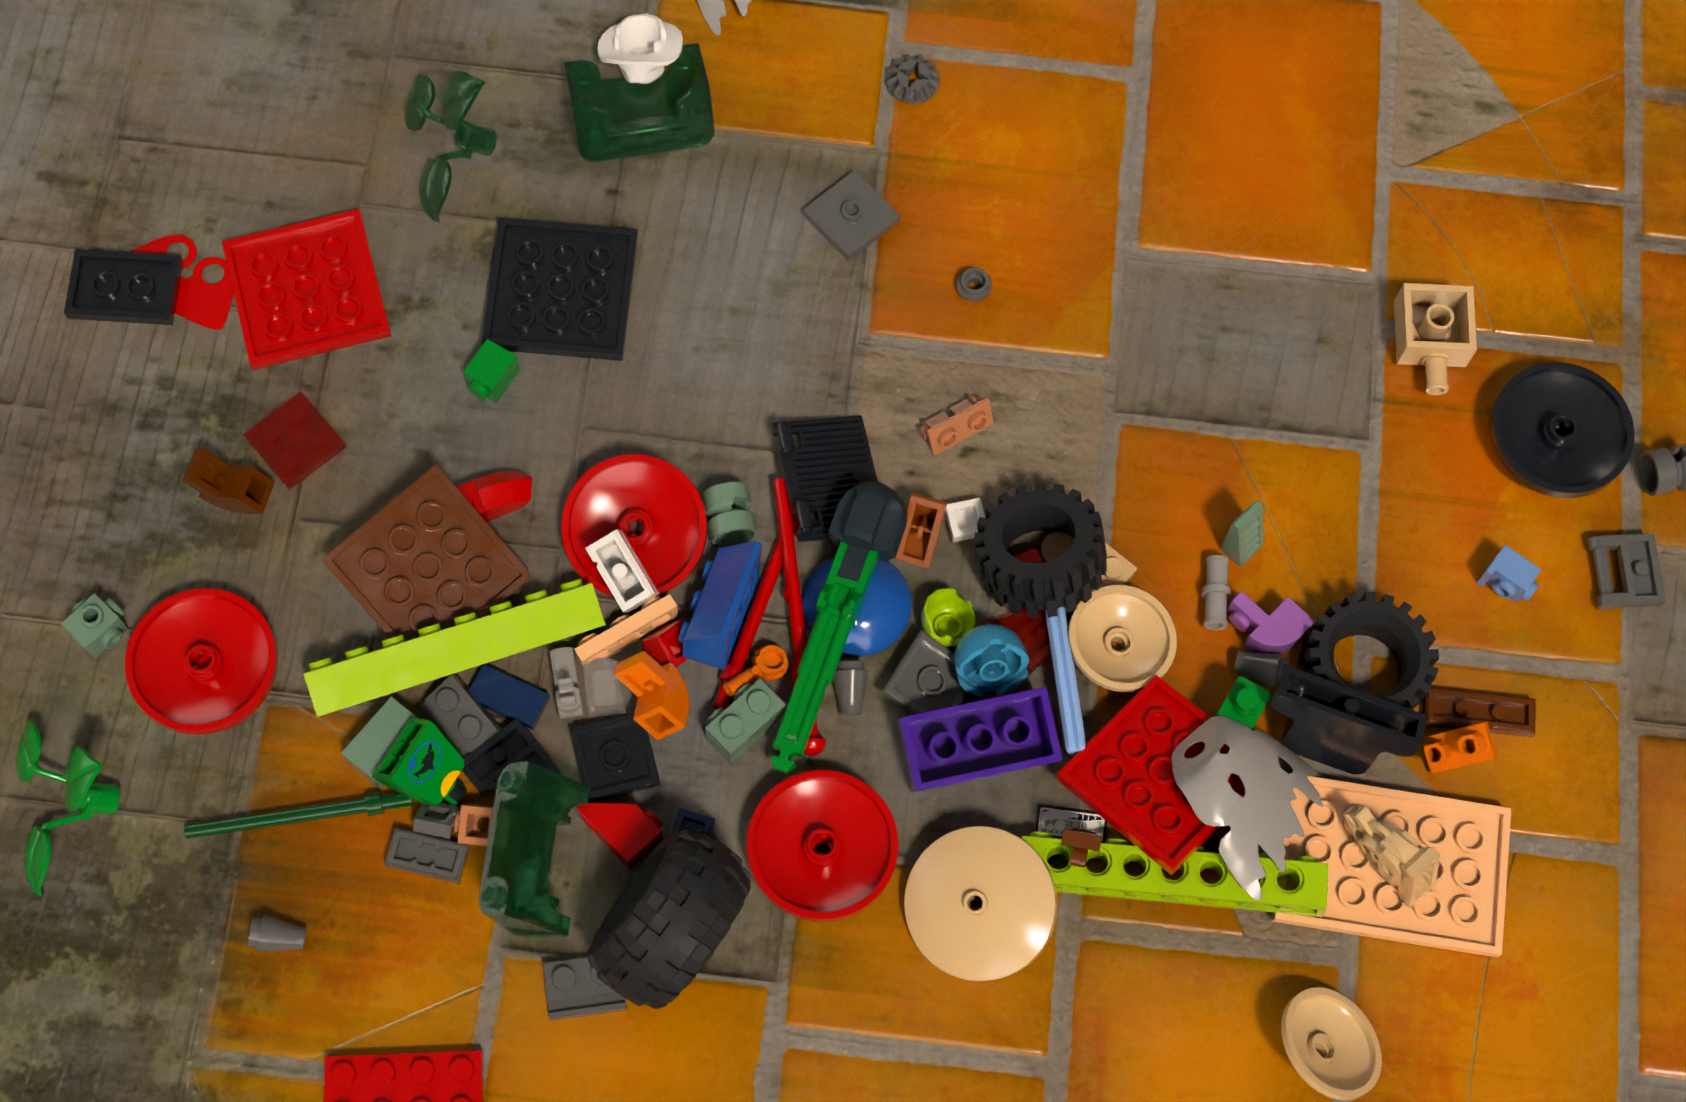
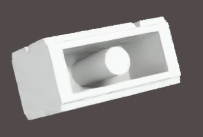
(622, 571)

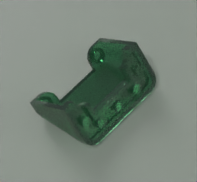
(641, 119)
(520, 849)

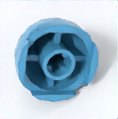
(990, 660)

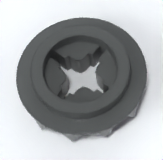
(922, 88)

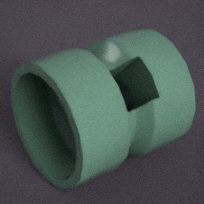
(729, 514)

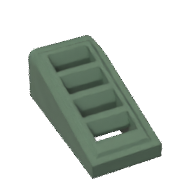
(1245, 535)

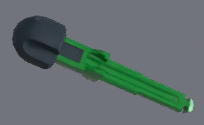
(865, 530)

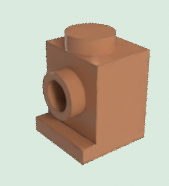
(469, 824)

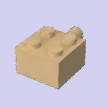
(1435, 330)

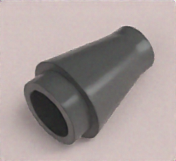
(1260, 666)
(850, 686)
(273, 934)

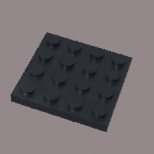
(561, 288)

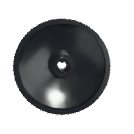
(1561, 430)

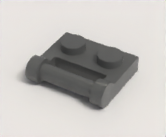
(1637, 567)

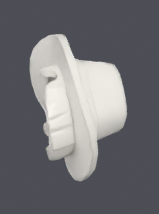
(641, 47)

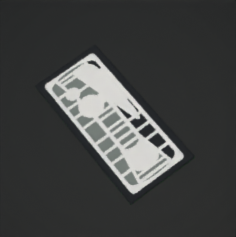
(1055, 818)

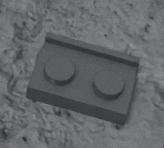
(458, 716)
(577, 991)

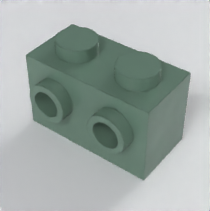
(744, 721)

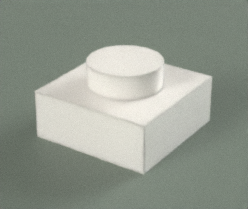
(963, 518)

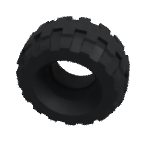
(670, 918)

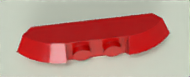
(498, 493)

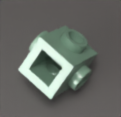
(95, 625)

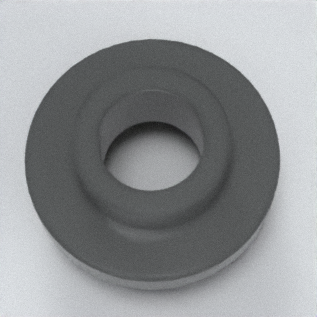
(976, 276)

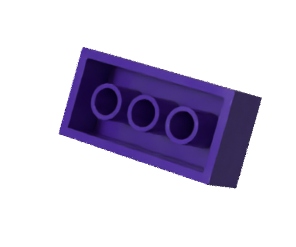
(978, 739)

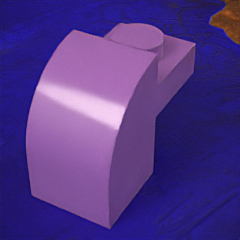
(1270, 633)

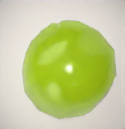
(947, 617)

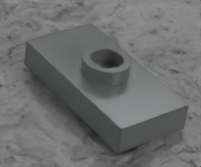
(427, 856)

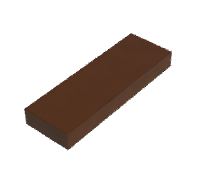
(1462, 708)

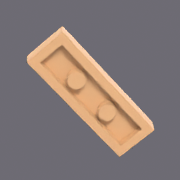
(627, 630)

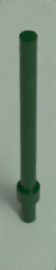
(372, 804)

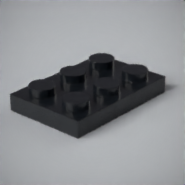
(123, 287)

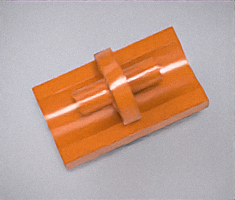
(1459, 747)

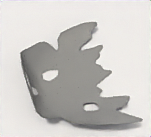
(1265, 810)

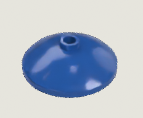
(883, 613)

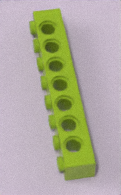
(1190, 889)

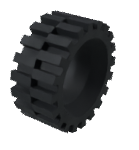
(1047, 583)
(1388, 625)

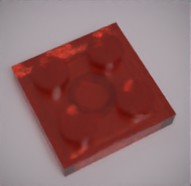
(294, 441)

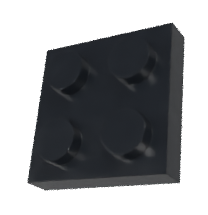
(615, 758)

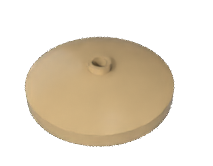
(1015, 911)

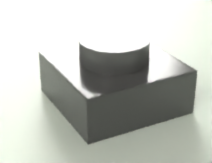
(436, 820)

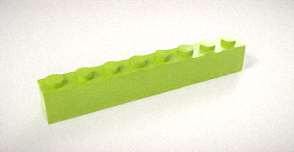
(453, 649)

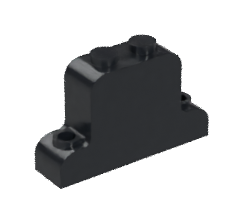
(1341, 723)

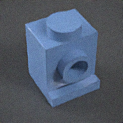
(1511, 575)

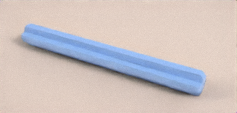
(1066, 682)

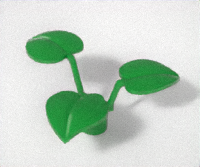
(80, 794)

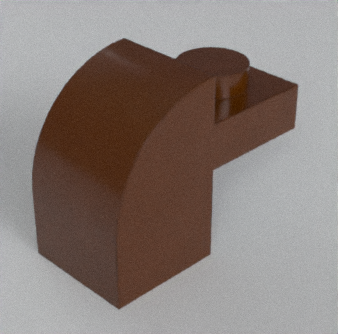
(226, 485)

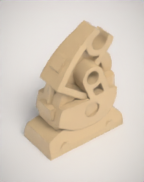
(1396, 852)

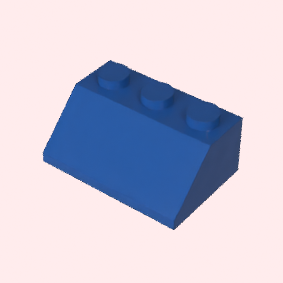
(721, 604)

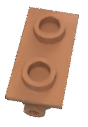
(967, 419)

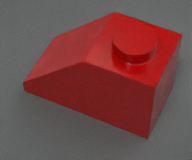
(623, 829)

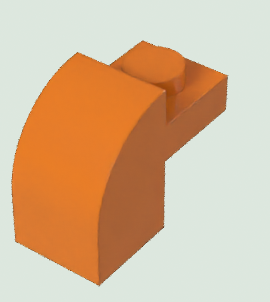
(661, 694)

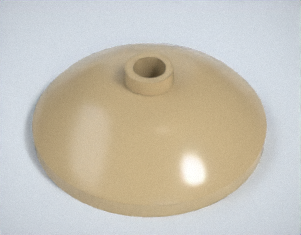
(1134, 622)
(1331, 1044)

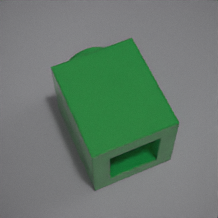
(491, 371)

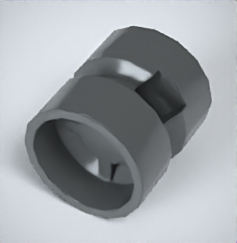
(1663, 470)

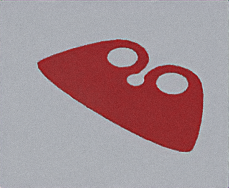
(196, 299)

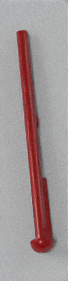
(793, 597)

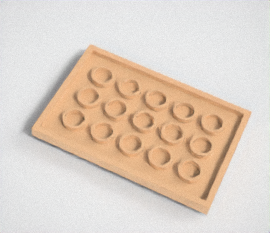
(1469, 894)

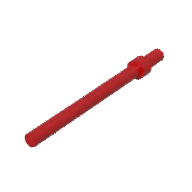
(752, 622)

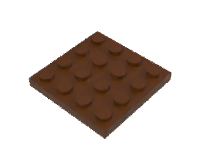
(426, 560)

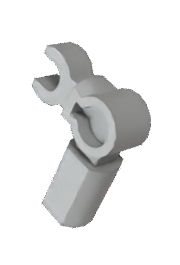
(566, 682)

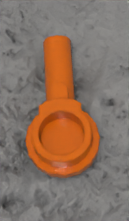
(767, 663)

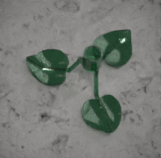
(457, 99)

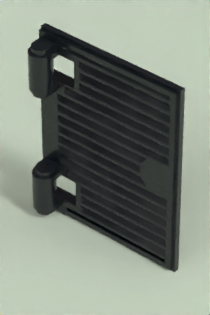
(818, 474)

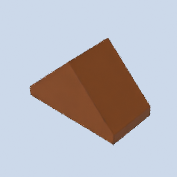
(922, 530)

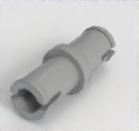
(1216, 592)

